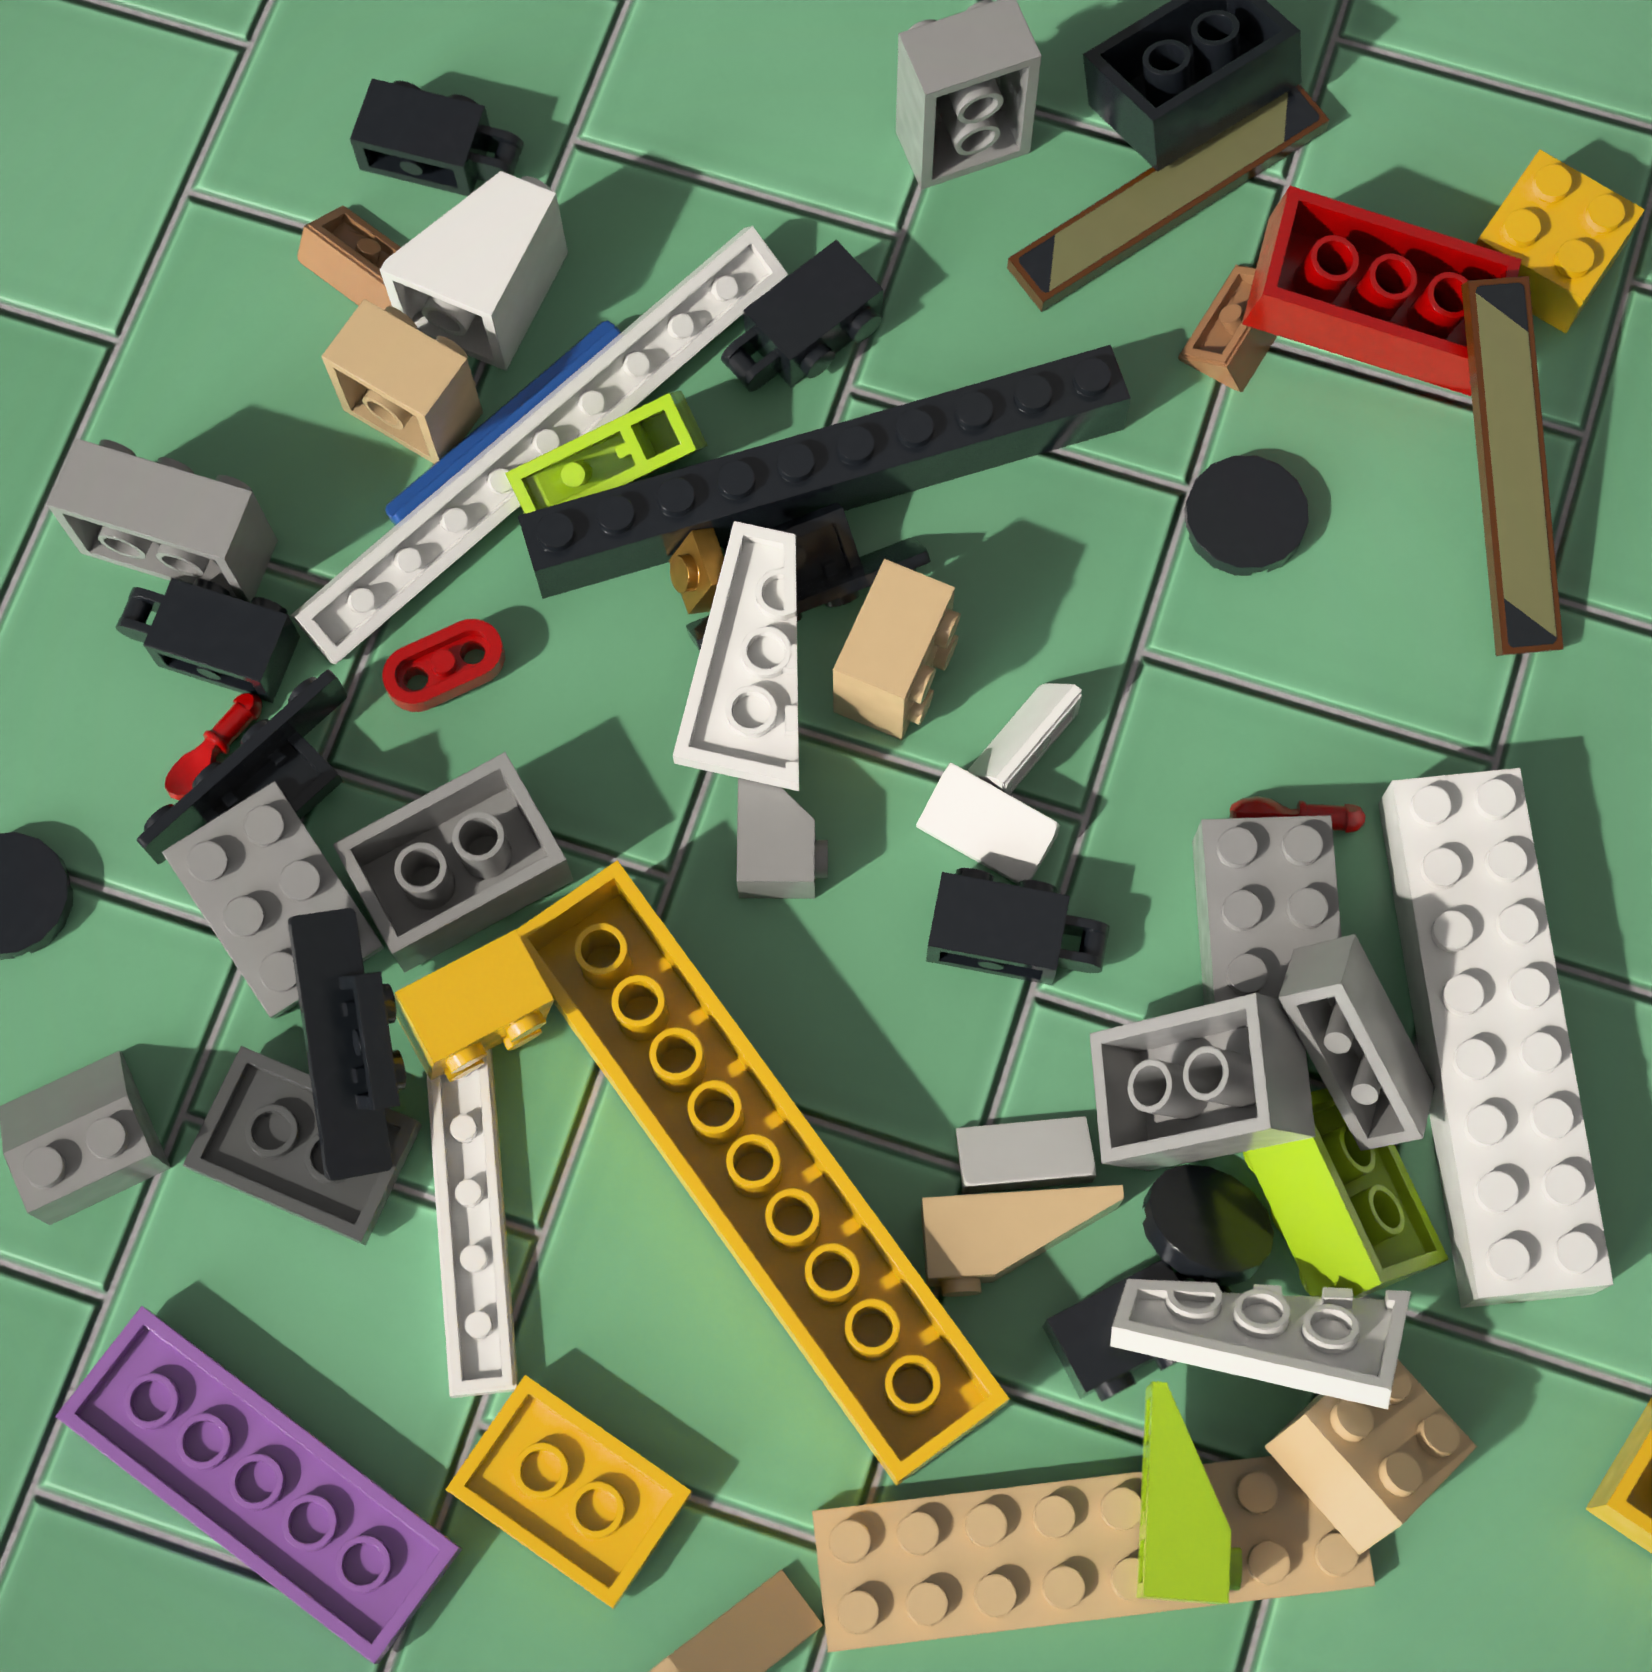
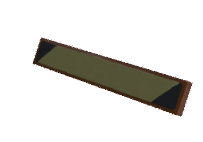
(1163, 199)
(1512, 465)

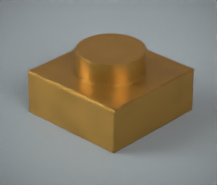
(697, 569)

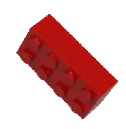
(1369, 287)

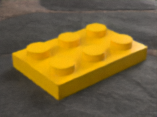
(569, 1491)

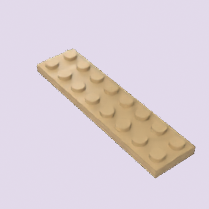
(1054, 1555)

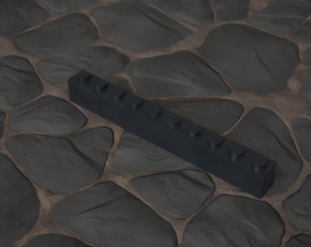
(839, 463)

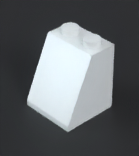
(482, 267)

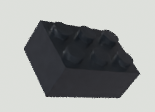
(1191, 73)

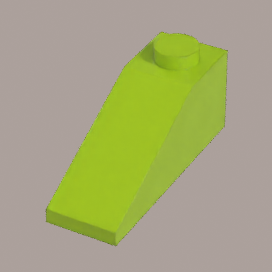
(610, 454)
(1182, 1526)

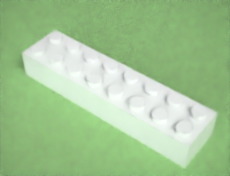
(1493, 1040)

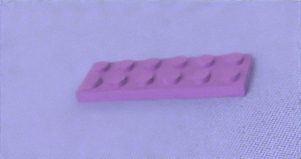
(259, 1484)

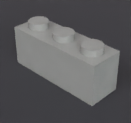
(1357, 1042)

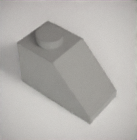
(776, 845)

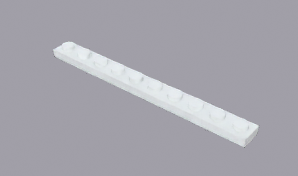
(480, 493)

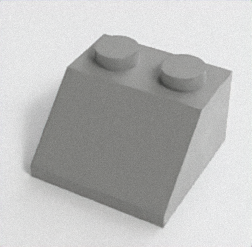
(80, 1140)

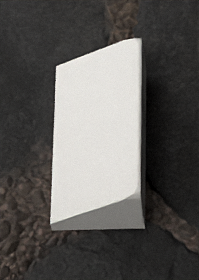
(1028, 735)
(988, 825)
(1025, 1155)

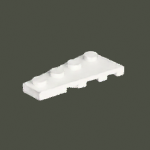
(746, 675)
(1300, 1342)

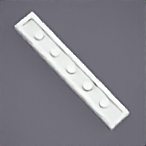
(472, 1234)

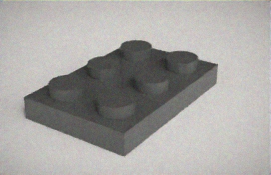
(268, 1146)

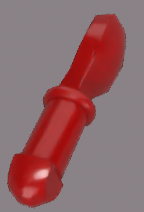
(217, 740)
(1344, 817)

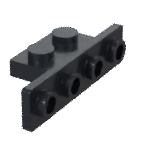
(830, 564)
(267, 754)
(346, 1043)

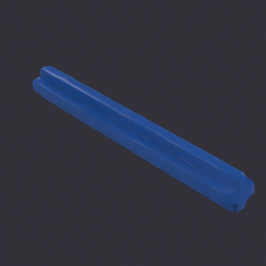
(500, 421)

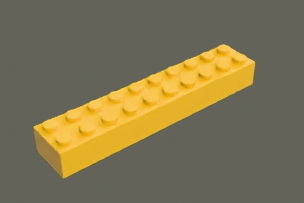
(761, 1175)

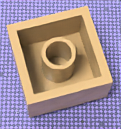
(403, 381)
(894, 650)
(1370, 1462)

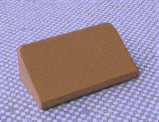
(347, 255)
(1221, 343)

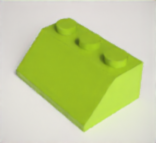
(1345, 1209)

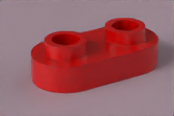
(442, 662)

